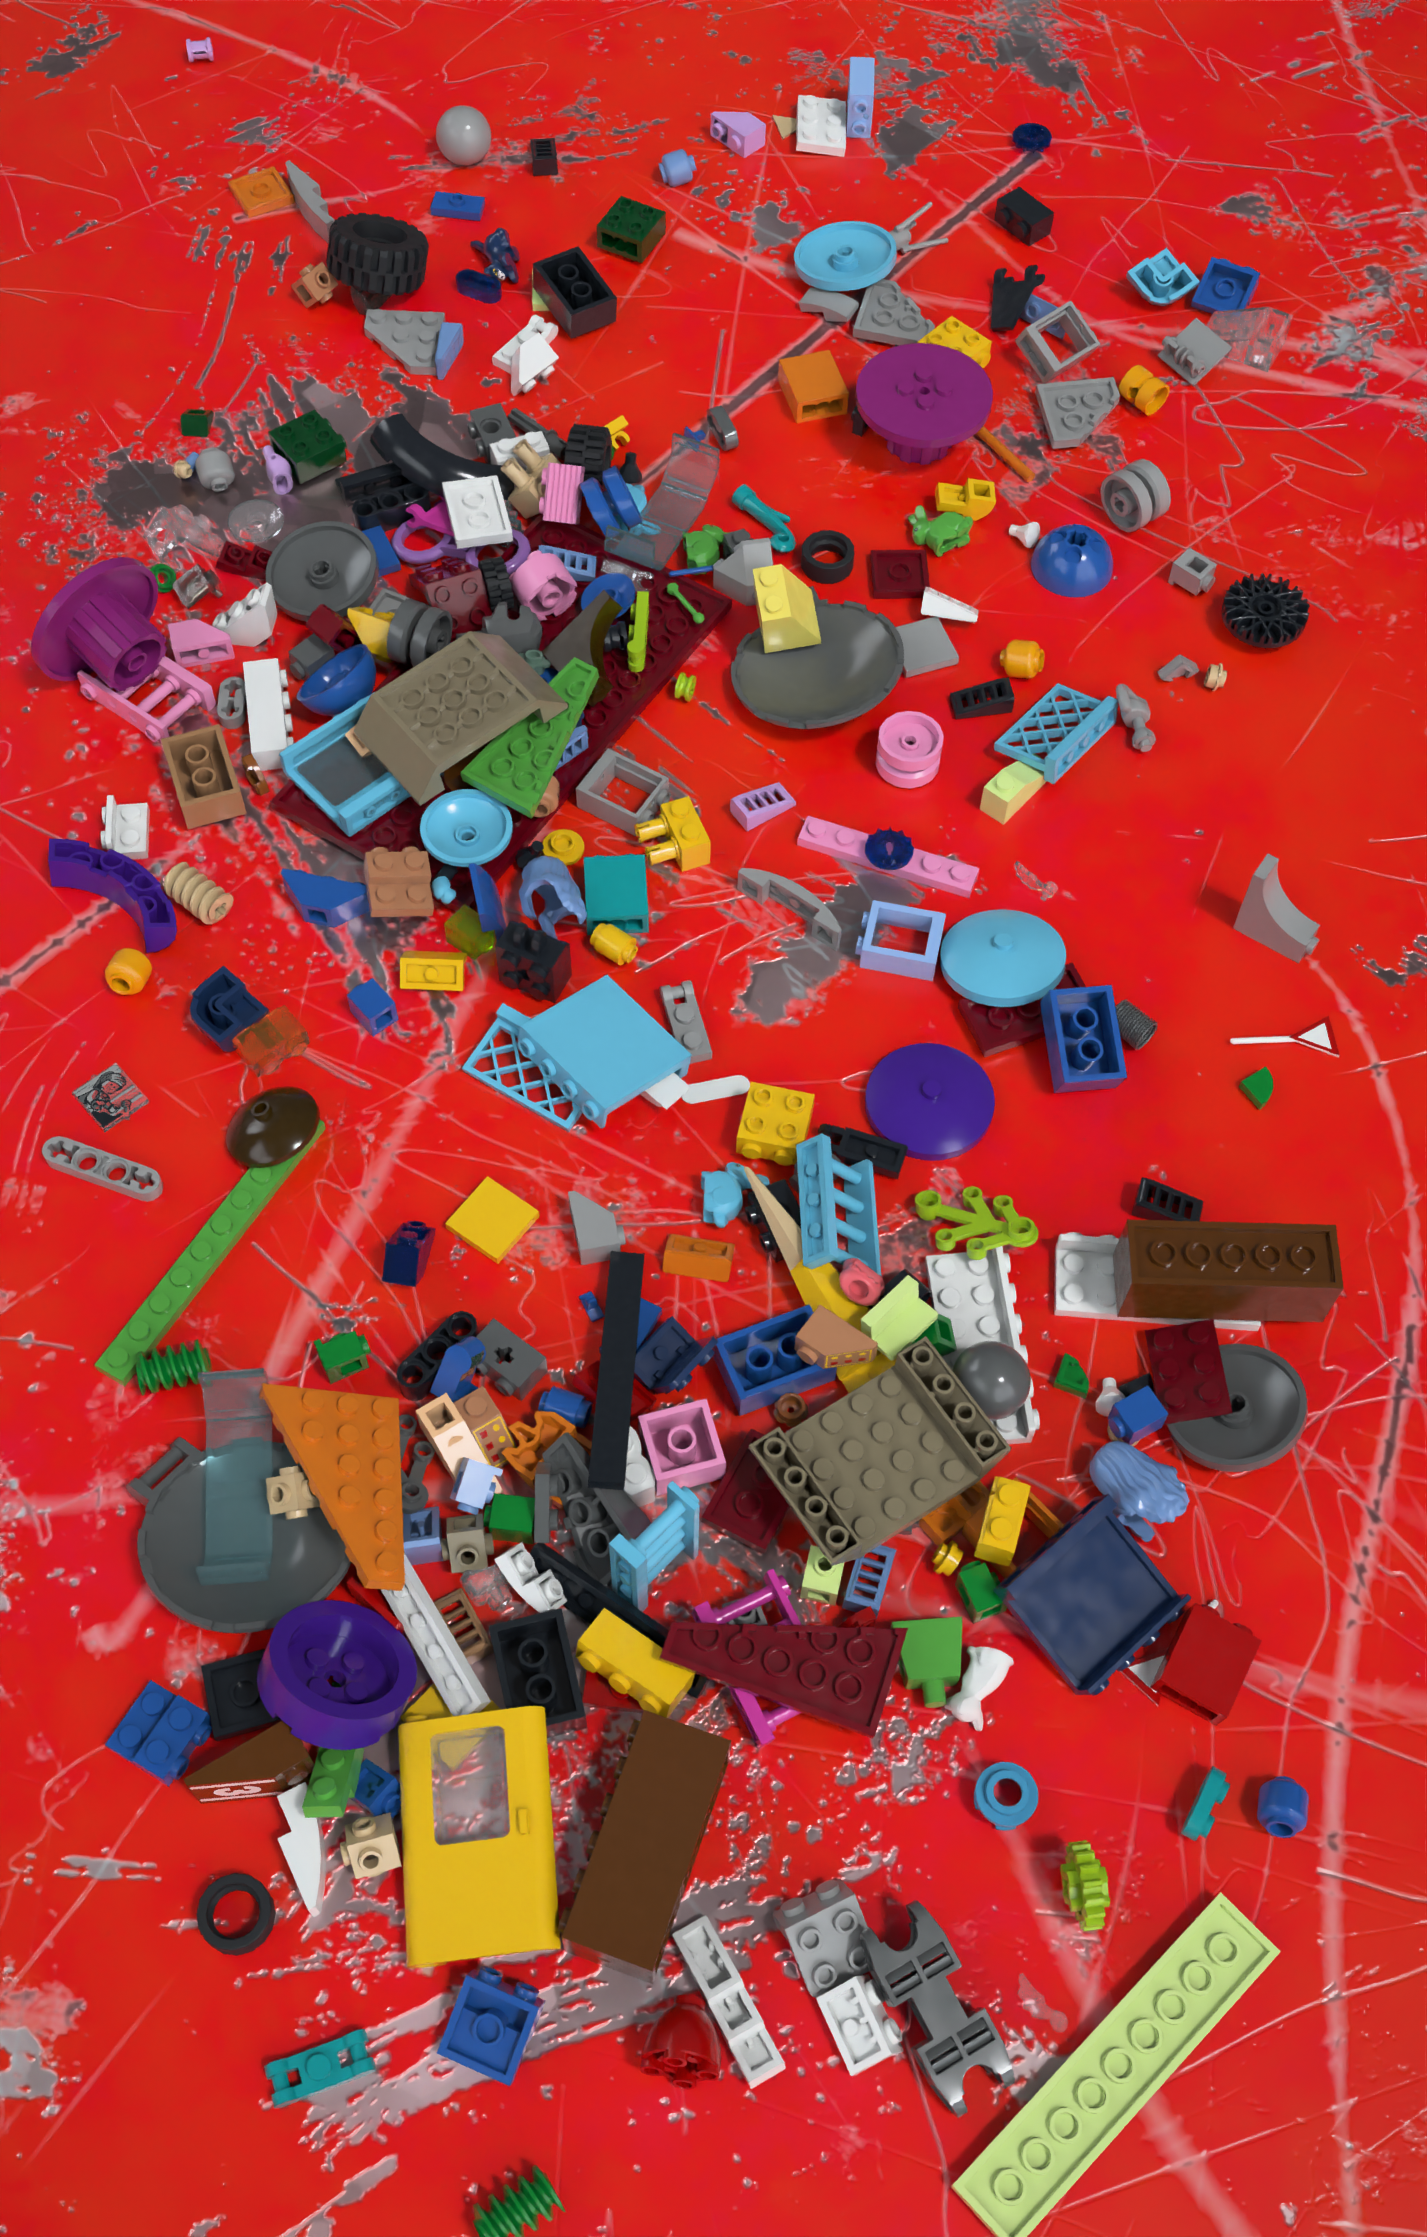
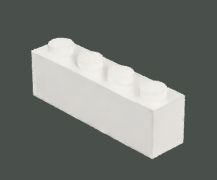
(267, 711)

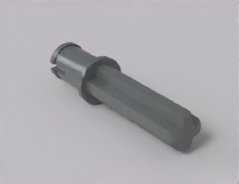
(527, 424)

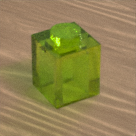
(465, 933)

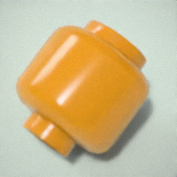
(1022, 659)
(128, 971)

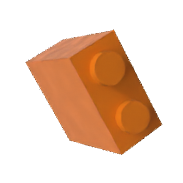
(813, 386)

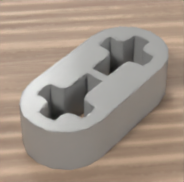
(226, 703)

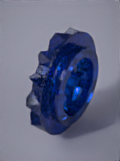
(1032, 137)
(877, 852)

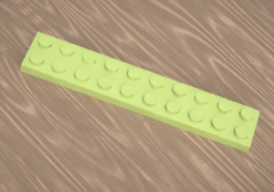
(1115, 2071)

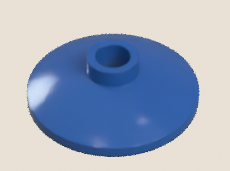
(616, 585)

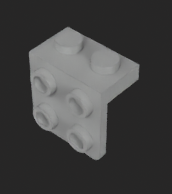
(824, 1935)

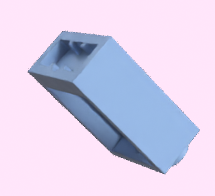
(860, 97)
(898, 961)

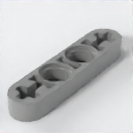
(100, 1172)

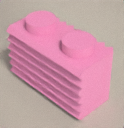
(562, 493)

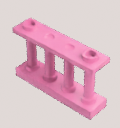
(174, 679)

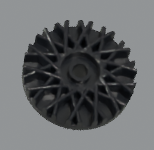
(1264, 612)

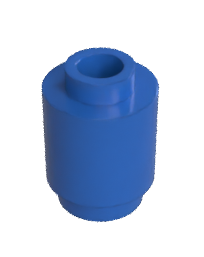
(568, 1405)

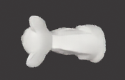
(982, 1677)

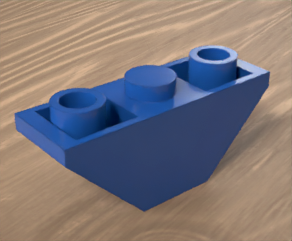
(325, 898)

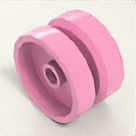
(909, 749)

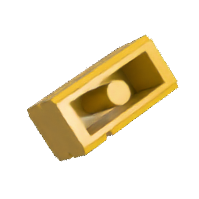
(1002, 1521)

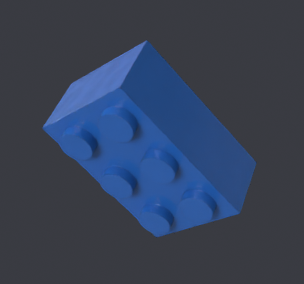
(1083, 1039)
(763, 1363)

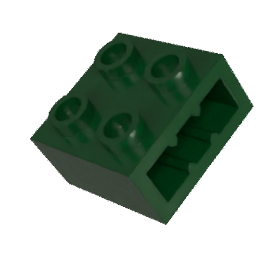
(631, 229)
(309, 445)

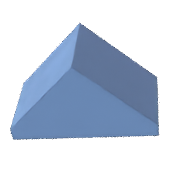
(423, 1536)

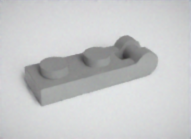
(686, 1020)

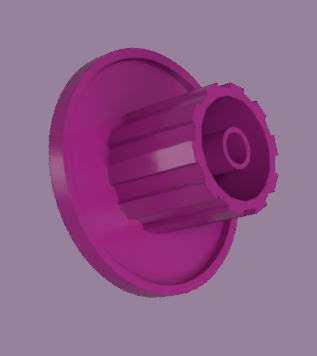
(923, 399)
(102, 626)

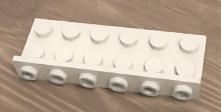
(1087, 1283)
(981, 1309)

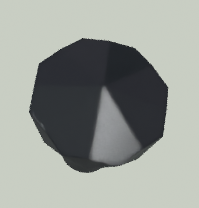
(630, 470)
(528, 853)

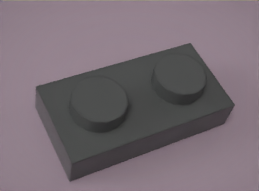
(545, 1487)

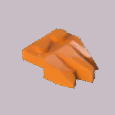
(536, 1441)

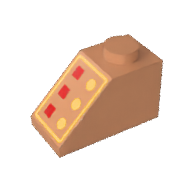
(833, 1342)
(486, 1426)

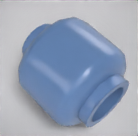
(677, 167)

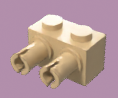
(528, 483)

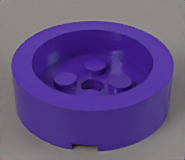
(359, 1652)

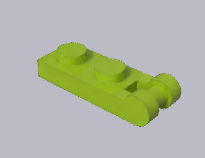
(638, 633)

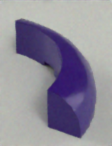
(119, 880)

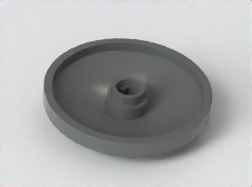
(322, 565)
(1266, 1415)

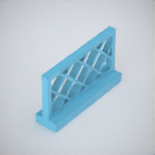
(1076, 739)
(510, 1021)

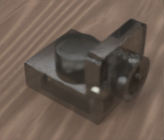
(196, 584)

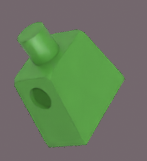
(931, 1657)

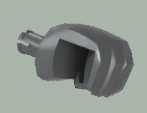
(520, 634)

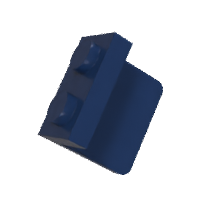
(669, 1358)

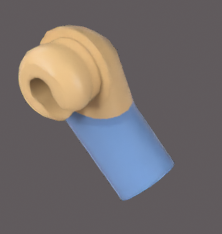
(184, 468)

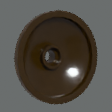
(272, 1126)

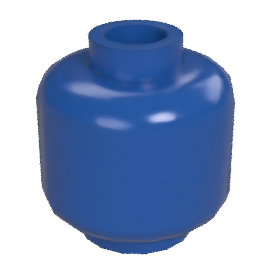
(1282, 1807)

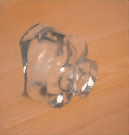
(487, 1587)

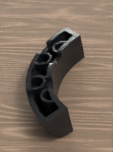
(426, 462)

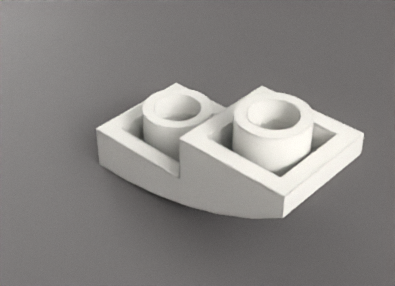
(537, 1589)

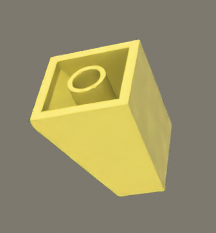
(784, 609)

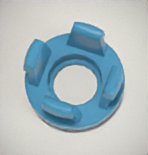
(1002, 1816)

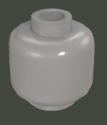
(214, 469)

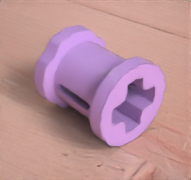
(199, 49)

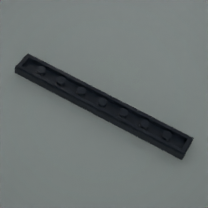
(616, 1372)

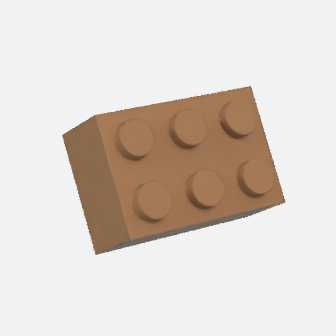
(203, 776)

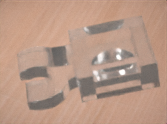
(634, 574)

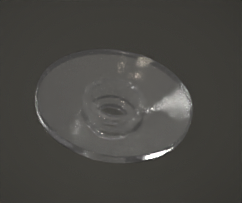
(255, 520)

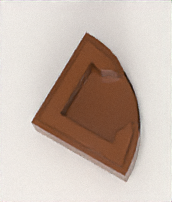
(254, 774)

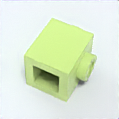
(820, 1578)

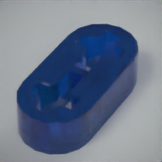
(478, 286)

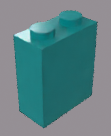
(616, 892)

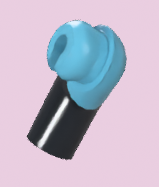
(441, 883)

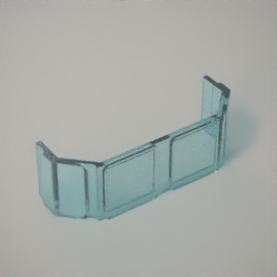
(671, 508)
(236, 1474)

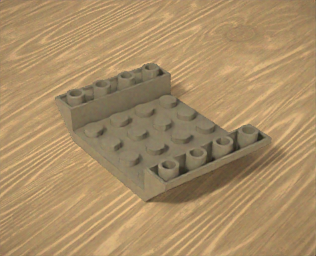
(451, 709)
(882, 1455)

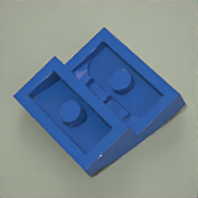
(487, 901)

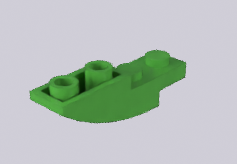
(332, 1781)

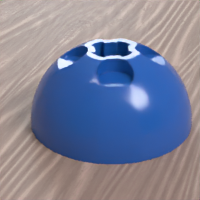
(1072, 561)
(340, 682)

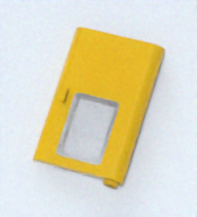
(477, 1836)

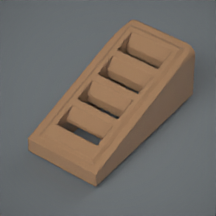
(477, 1650)

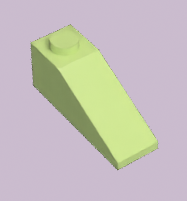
(1011, 790)

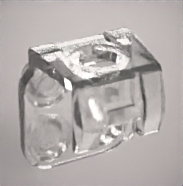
(182, 528)

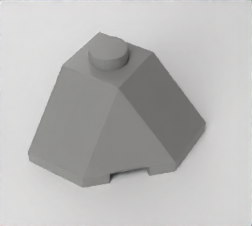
(735, 573)

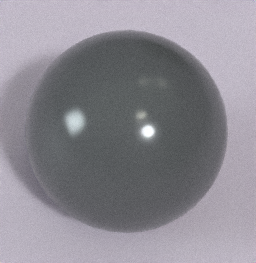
(994, 1377)

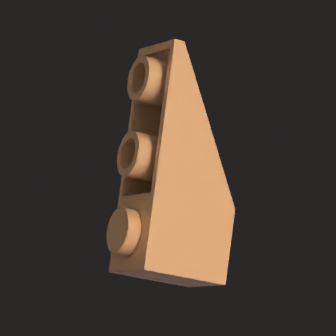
(450, 1436)

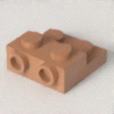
(398, 882)

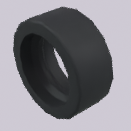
(827, 541)
(211, 1897)

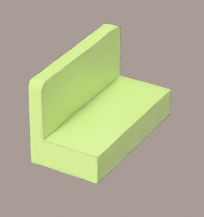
(898, 1318)

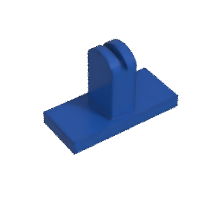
(698, 436)
(591, 1306)

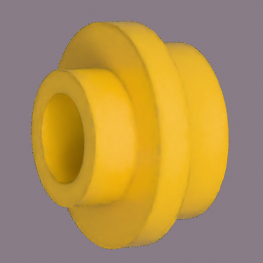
(947, 1558)

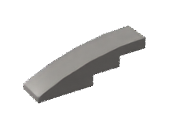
(309, 200)

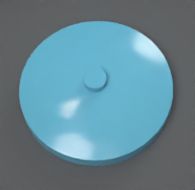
(845, 256)
(1002, 958)

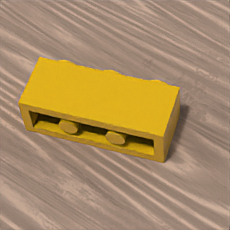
(632, 1664)

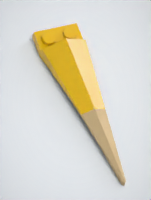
(817, 1285)

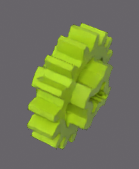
(1085, 1885)

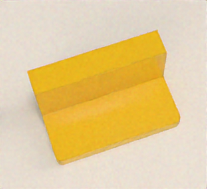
(432, 970)

